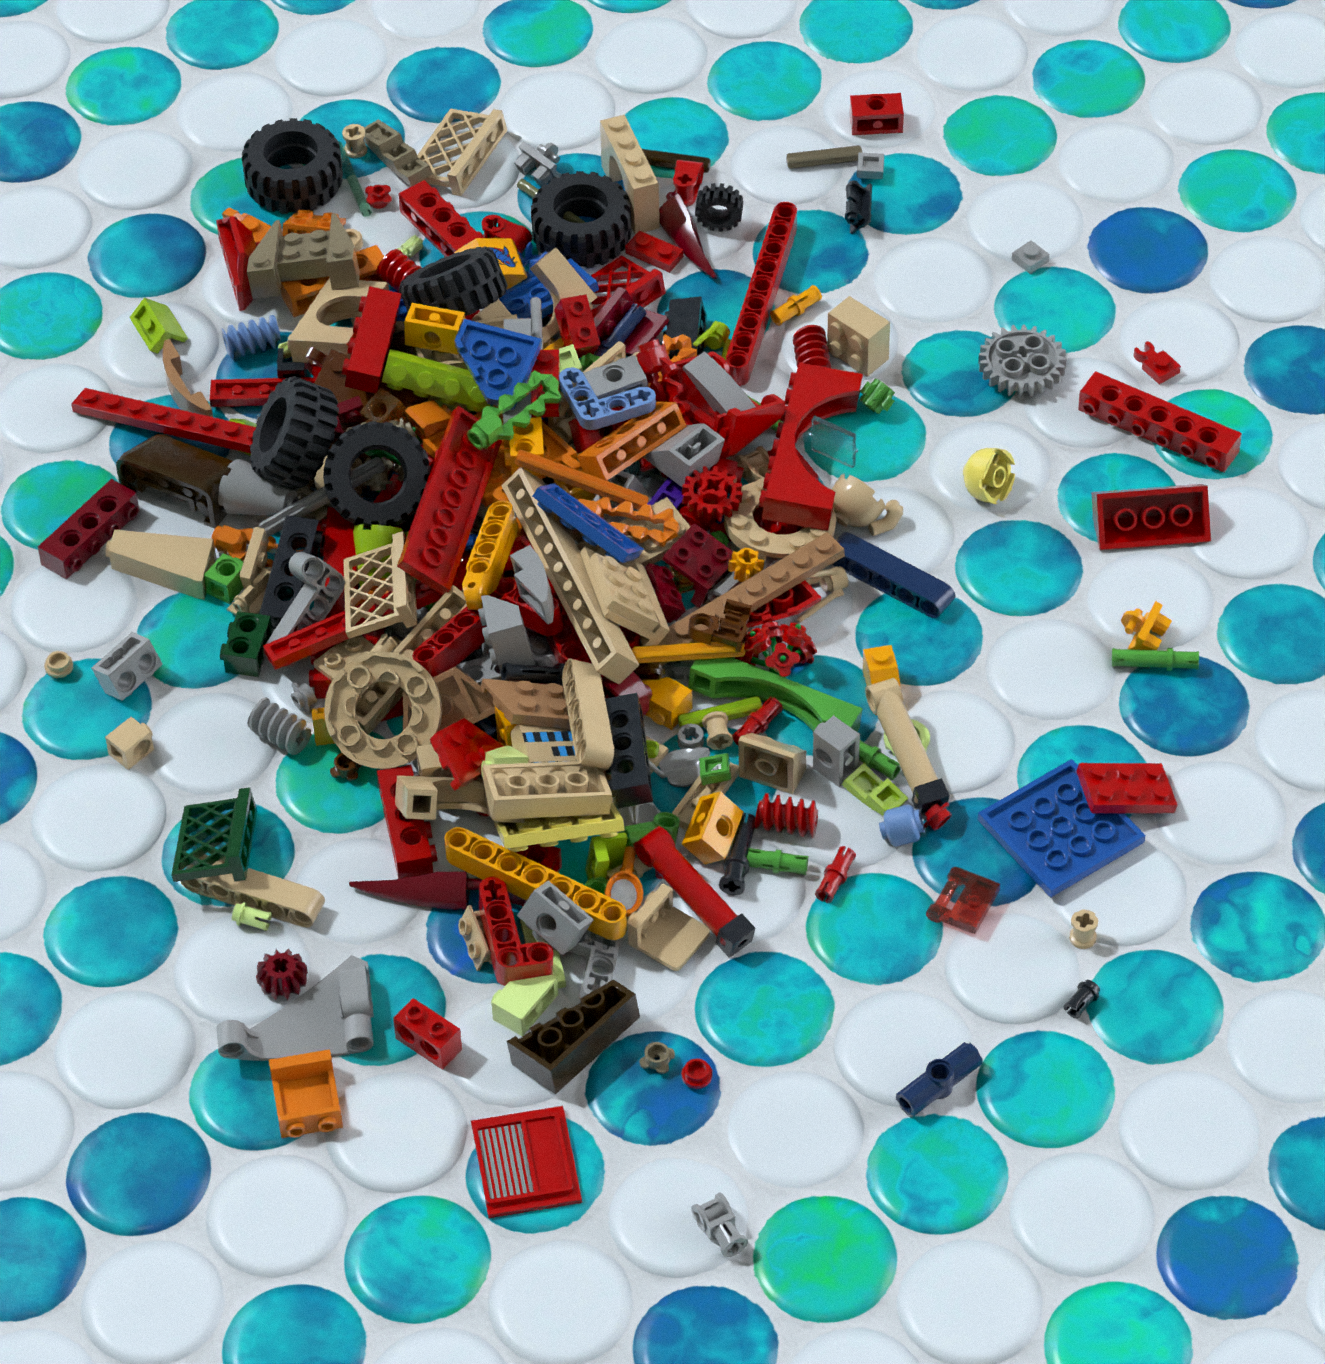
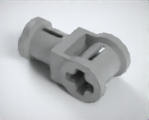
(719, 1222)

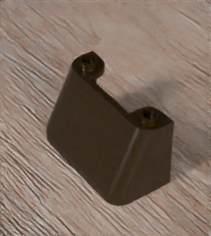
(178, 471)

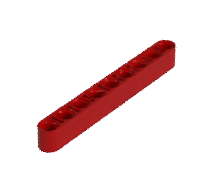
(762, 292)

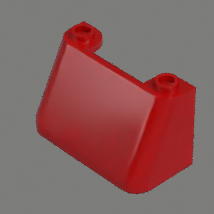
(736, 426)

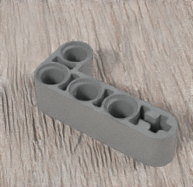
(312, 590)

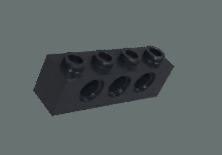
(296, 533)
(630, 765)

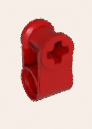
(687, 180)
(506, 230)

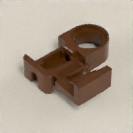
(729, 628)

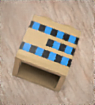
(543, 743)

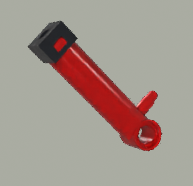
(659, 851)

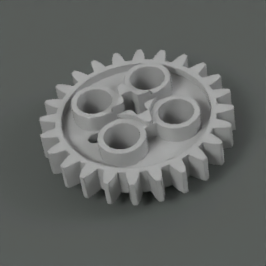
(1022, 360)

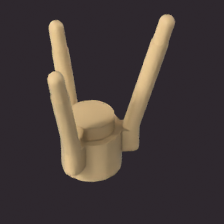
(831, 580)

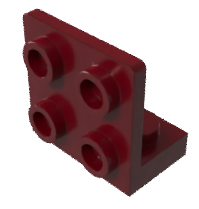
(615, 310)
(700, 560)

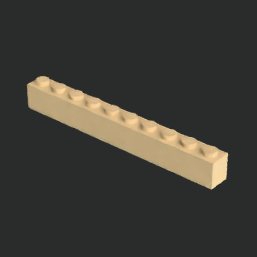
(569, 577)

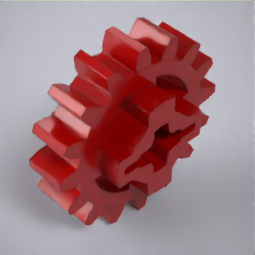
(712, 493)

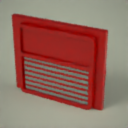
(526, 1162)

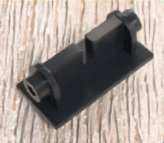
(858, 205)

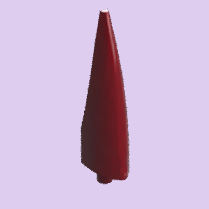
(683, 231)
(430, 890)

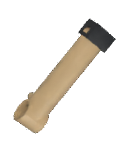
(887, 702)

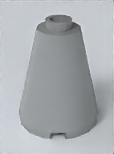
(249, 494)

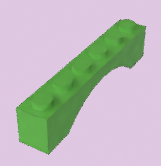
(739, 679)

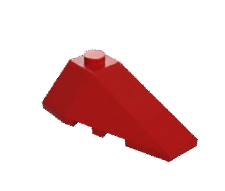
(785, 605)

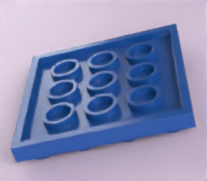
(1055, 833)

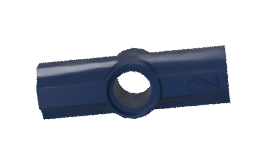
(950, 1069)

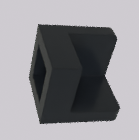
(289, 369)

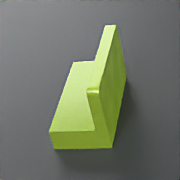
(156, 324)
(605, 855)

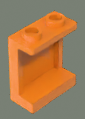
(305, 1094)

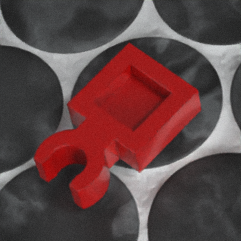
(1158, 365)

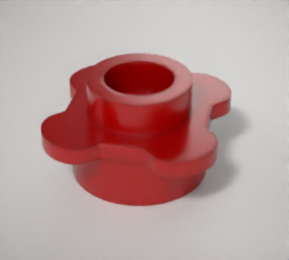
(378, 196)
(937, 816)

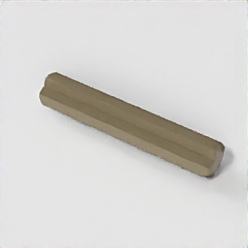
(823, 156)

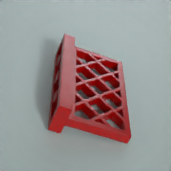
(642, 291)

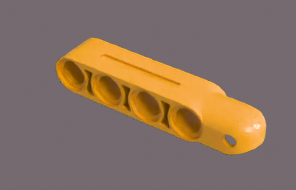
(489, 553)

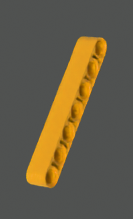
(488, 859)

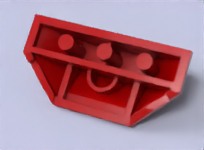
(237, 246)

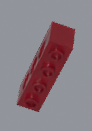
(88, 529)

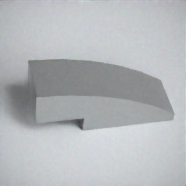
(716, 385)
(533, 582)

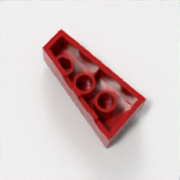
(372, 340)

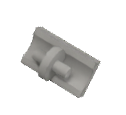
(542, 160)

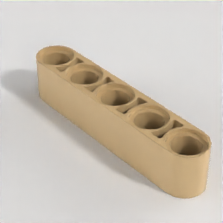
(587, 714)
(262, 891)

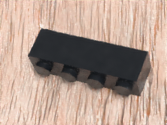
(688, 318)

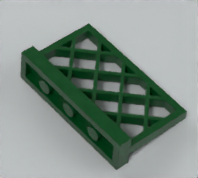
(237, 838)

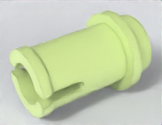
(250, 916)

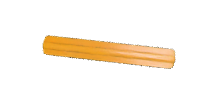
(685, 652)

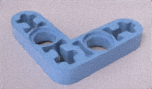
(601, 409)

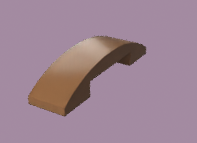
(188, 402)

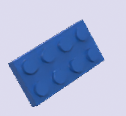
(518, 297)
(594, 528)

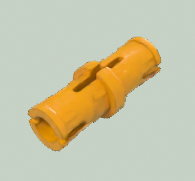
(795, 305)

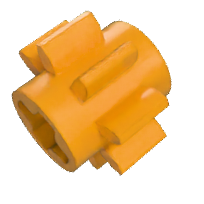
(745, 564)

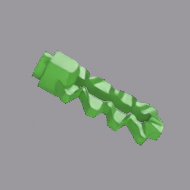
(490, 426)

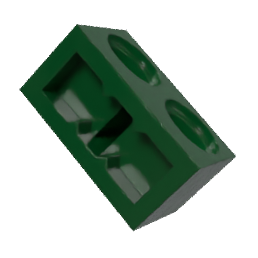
(245, 643)

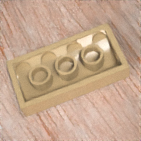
(545, 790)

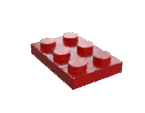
(1126, 788)

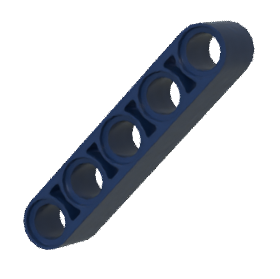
(894, 576)

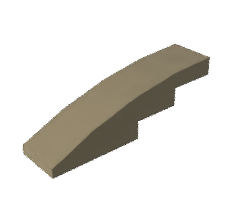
(395, 153)

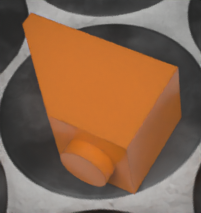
(428, 418)

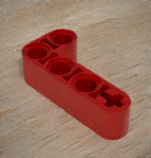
(508, 956)

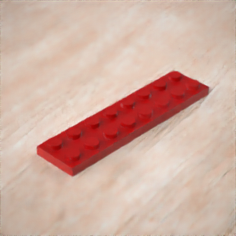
(448, 505)

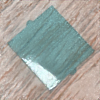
(833, 441)

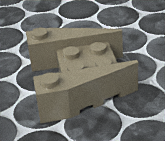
(302, 257)

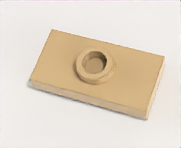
(255, 557)

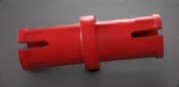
(758, 721)
(835, 874)

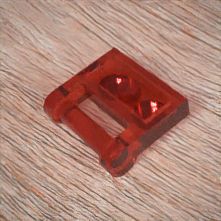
(972, 903)

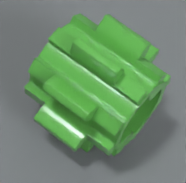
(877, 396)

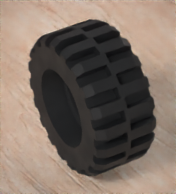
(287, 144)
(584, 196)
(457, 282)
(294, 432)
(371, 437)

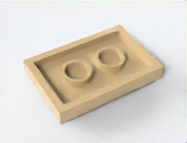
(623, 591)

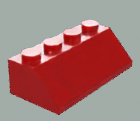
(1151, 516)

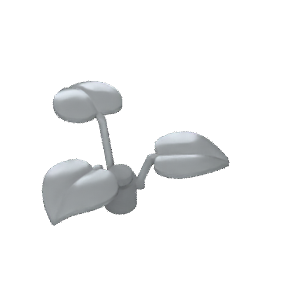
(680, 768)

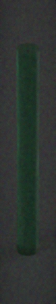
(354, 183)

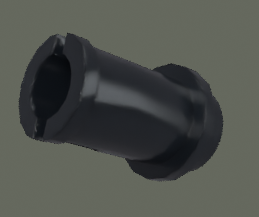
(1086, 993)

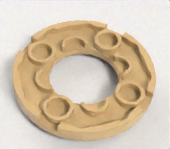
(747, 534)
(345, 692)

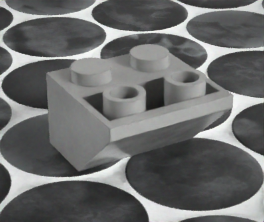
(687, 451)
(505, 632)

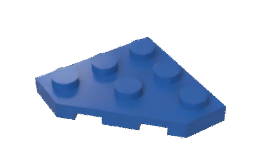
(496, 357)

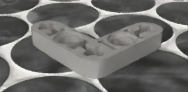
(596, 956)

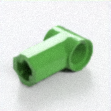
(663, 819)

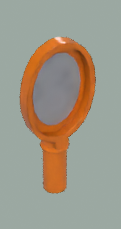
(625, 885)

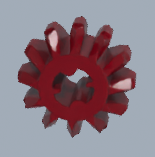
(281, 974)

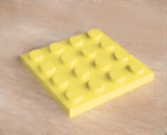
(550, 830)

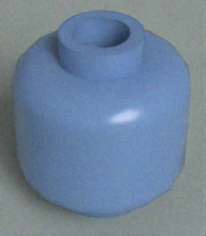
(902, 825)

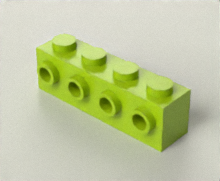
(434, 379)

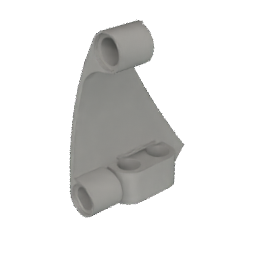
(326, 1017)

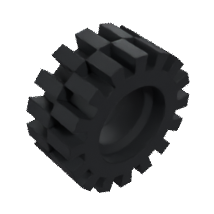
(719, 217)

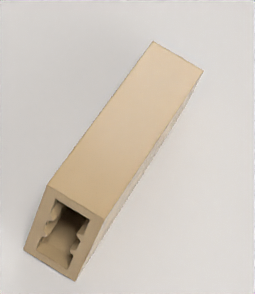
(163, 559)

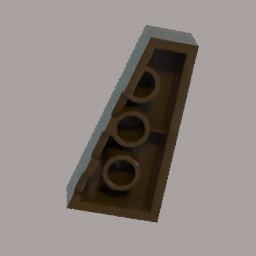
(575, 1037)

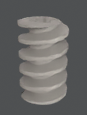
(279, 727)

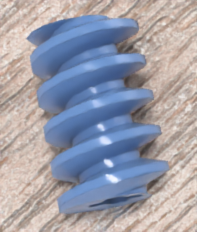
(251, 337)

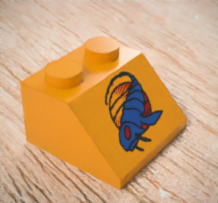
(506, 255)

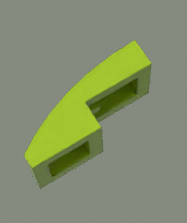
(873, 791)

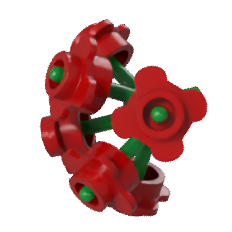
(799, 647)

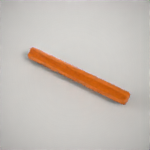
(579, 479)

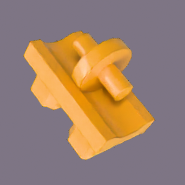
(1153, 620)

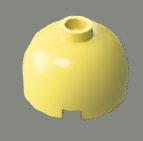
(989, 474)

